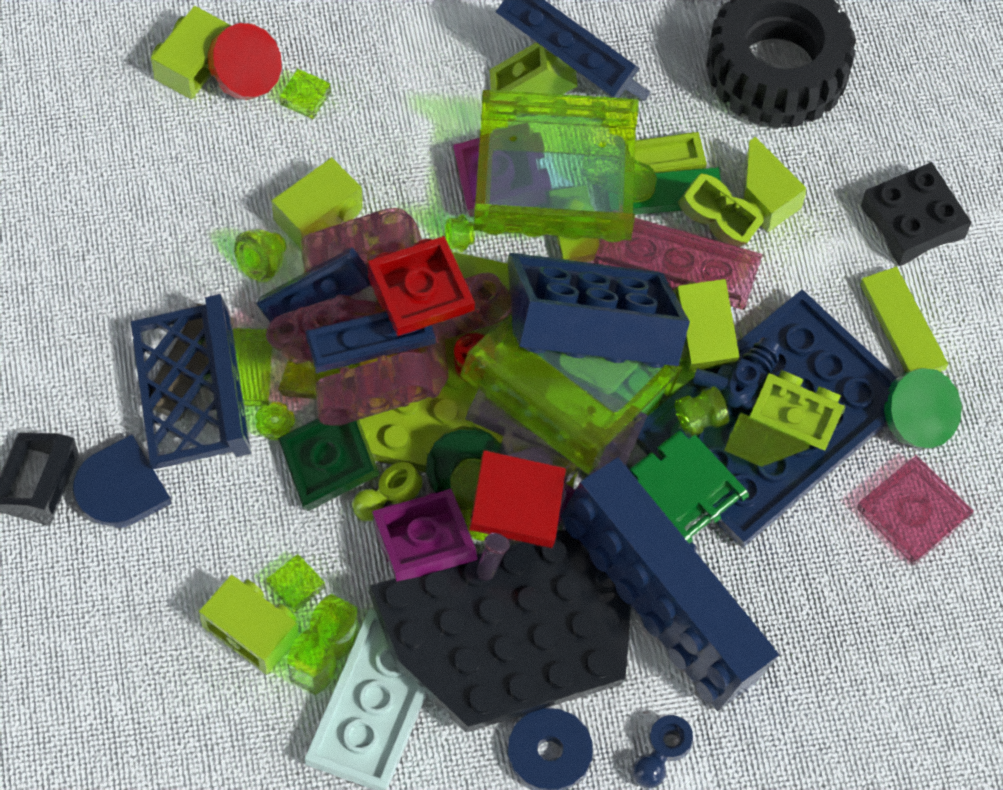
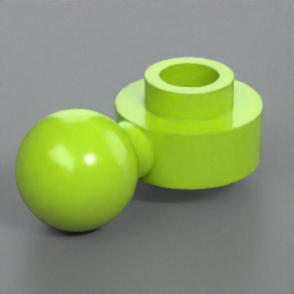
(397, 485)

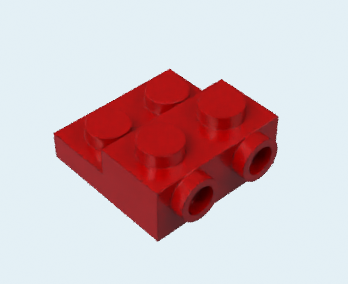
(420, 285)

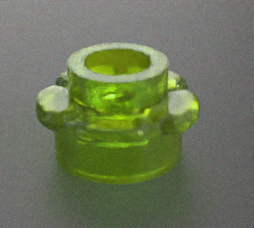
(459, 233)
(270, 429)

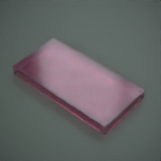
(684, 259)

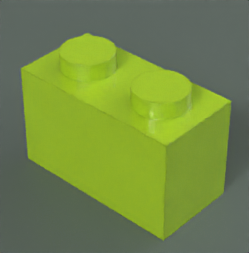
(183, 57)
(317, 201)
(711, 327)
(249, 623)

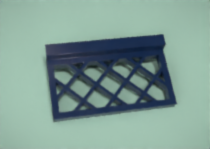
(574, 45)
(225, 384)

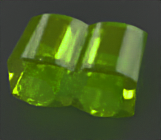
(317, 649)

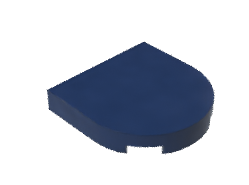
(119, 486)

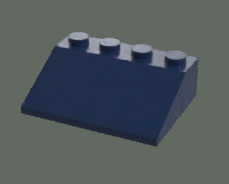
(595, 311)

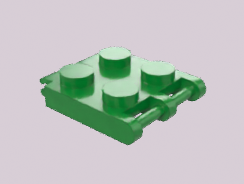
(688, 483)

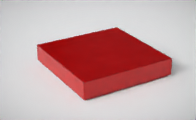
(517, 499)

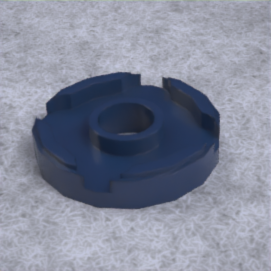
(556, 727)

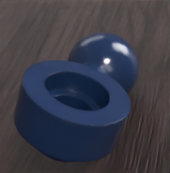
(650, 769)

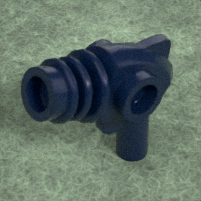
(744, 379)

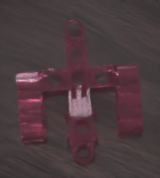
(390, 380)

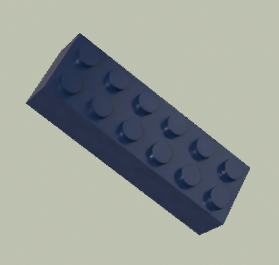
(668, 584)

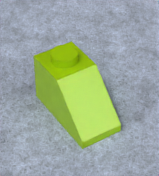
(534, 72)
(770, 186)

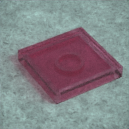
(914, 510)

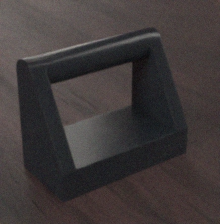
(52, 483)

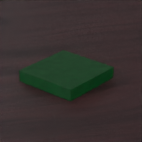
(327, 460)

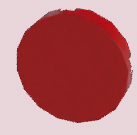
(245, 61)

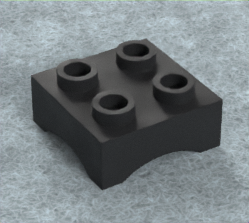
(916, 213)

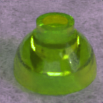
(259, 253)

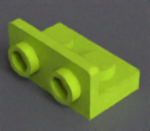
(798, 410)

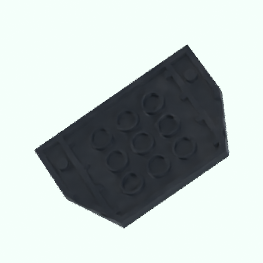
(512, 643)

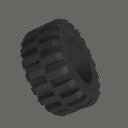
(773, 92)

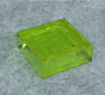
(295, 583)

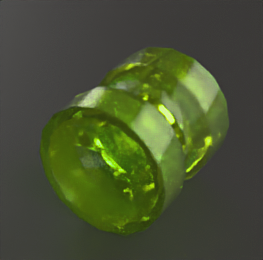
(701, 411)

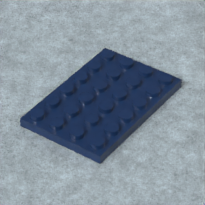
(823, 356)

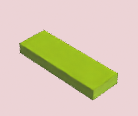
(902, 321)

